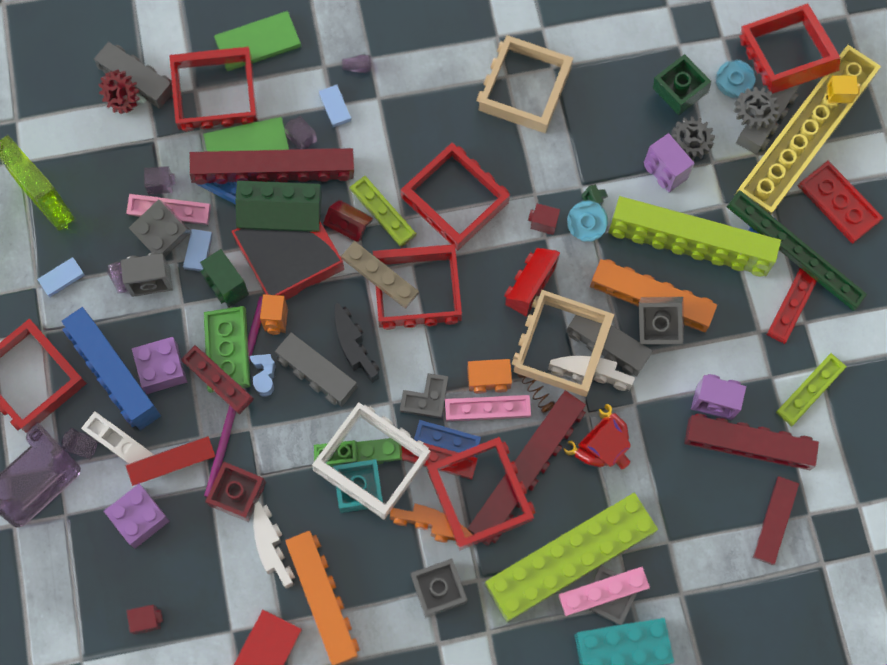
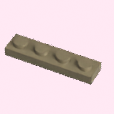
(379, 274)

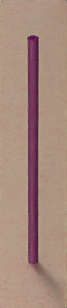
(231, 412)

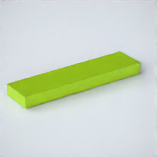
(382, 211)
(811, 389)

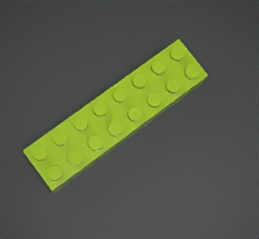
(694, 236)
(570, 557)

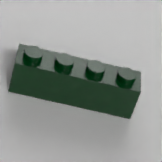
(278, 206)

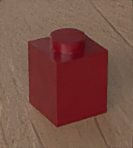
(544, 218)
(144, 619)

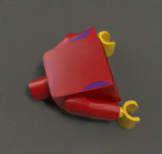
(605, 443)

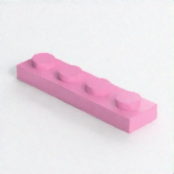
(186, 210)
(487, 408)
(603, 591)

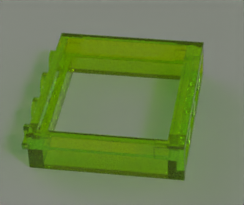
(34, 184)

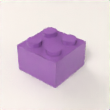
(668, 163)
(159, 365)
(718, 397)
(136, 516)

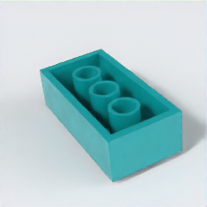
(626, 644)

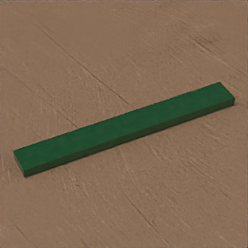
(797, 250)

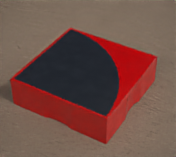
(288, 259)

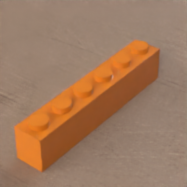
(631, 286)
(321, 598)

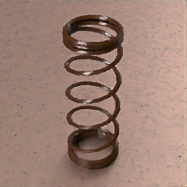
(547, 407)

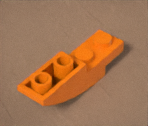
(426, 517)

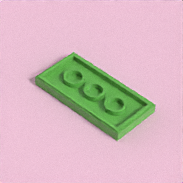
(263, 37)
(253, 136)
(228, 343)

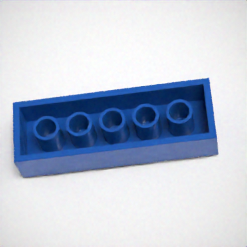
(109, 369)

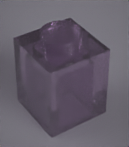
(300, 133)
(159, 180)

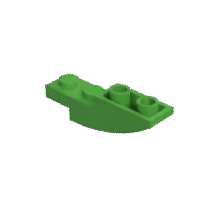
(353, 451)

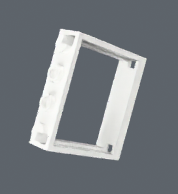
(386, 426)

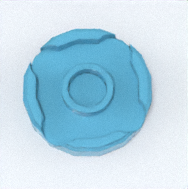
(735, 78)
(587, 221)

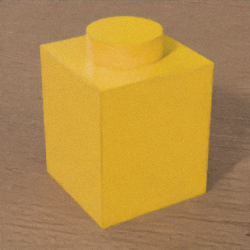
(842, 89)

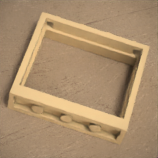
(515, 115)
(575, 308)

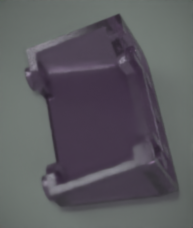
(35, 477)

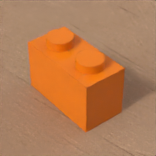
(274, 314)
(489, 375)

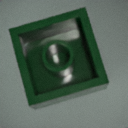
(681, 84)
(223, 278)

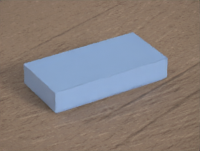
(334, 106)
(197, 249)
(61, 277)

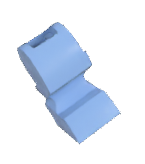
(263, 380)

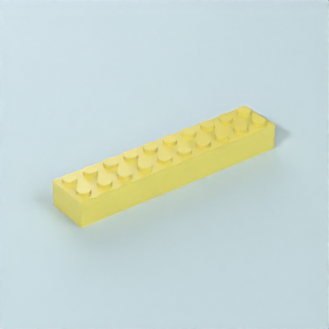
(805, 135)

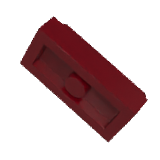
(347, 220)

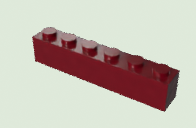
(752, 442)

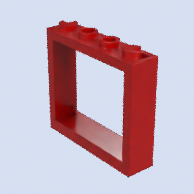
(208, 58)
(827, 65)
(435, 219)
(420, 254)
(58, 397)
(518, 487)

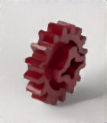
(119, 91)

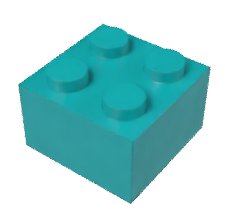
(363, 474)

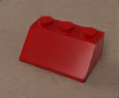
(531, 279)

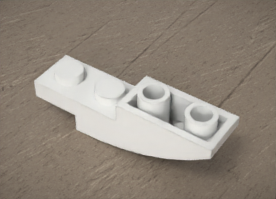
(605, 372)
(115, 439)
(266, 538)

